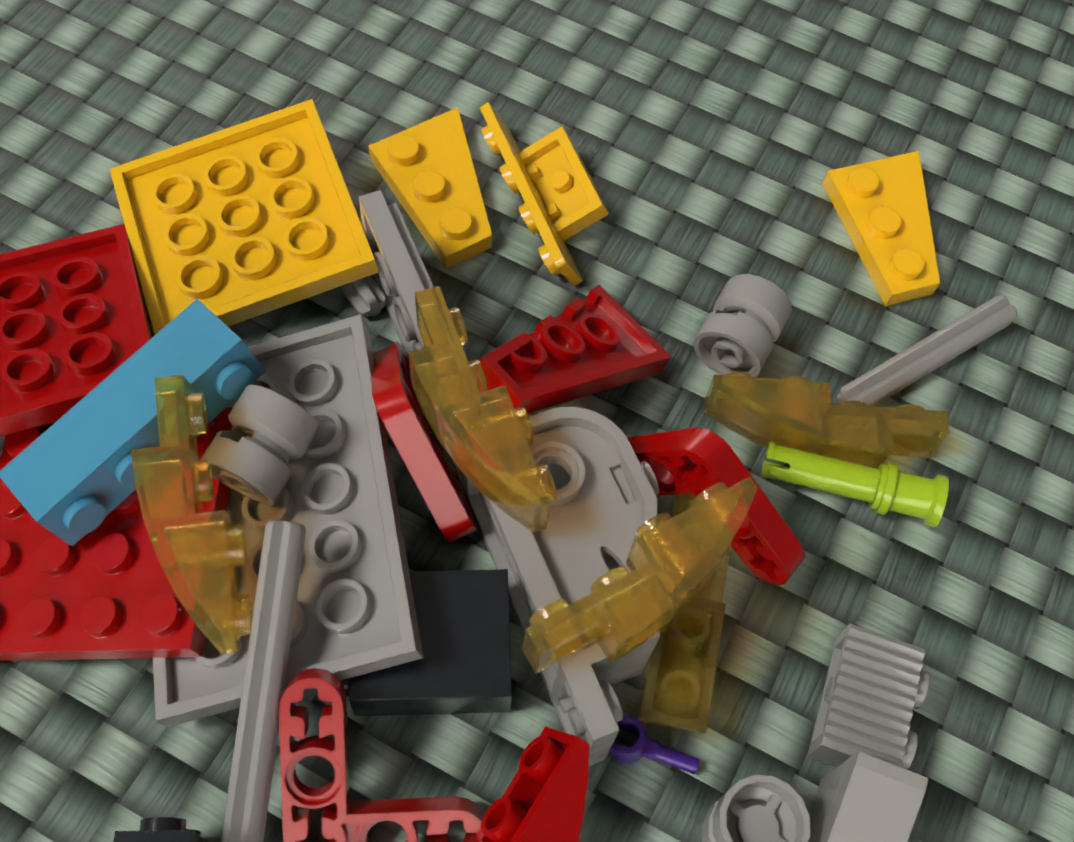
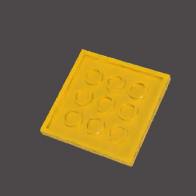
(242, 219)

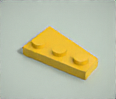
(437, 186)
(888, 224)

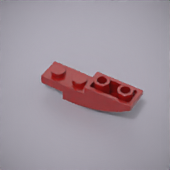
(545, 795)

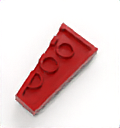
(574, 355)

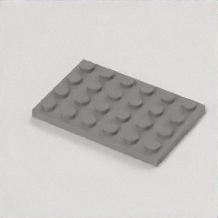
(354, 575)

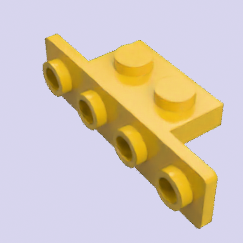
(554, 187)

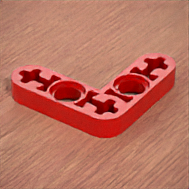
(416, 443)
(697, 459)
(349, 819)

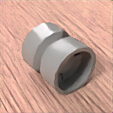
(743, 325)
(262, 440)
(758, 811)

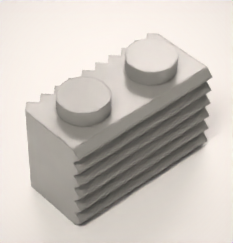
(869, 699)

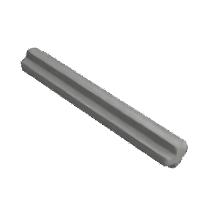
(930, 353)

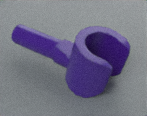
(650, 748)

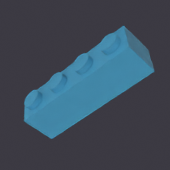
(85, 458)

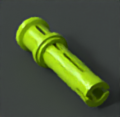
(882, 487)

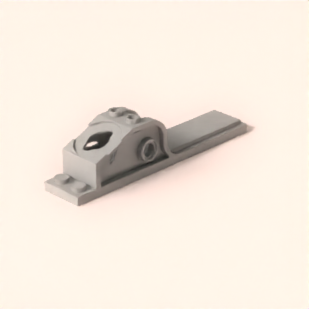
(589, 528)

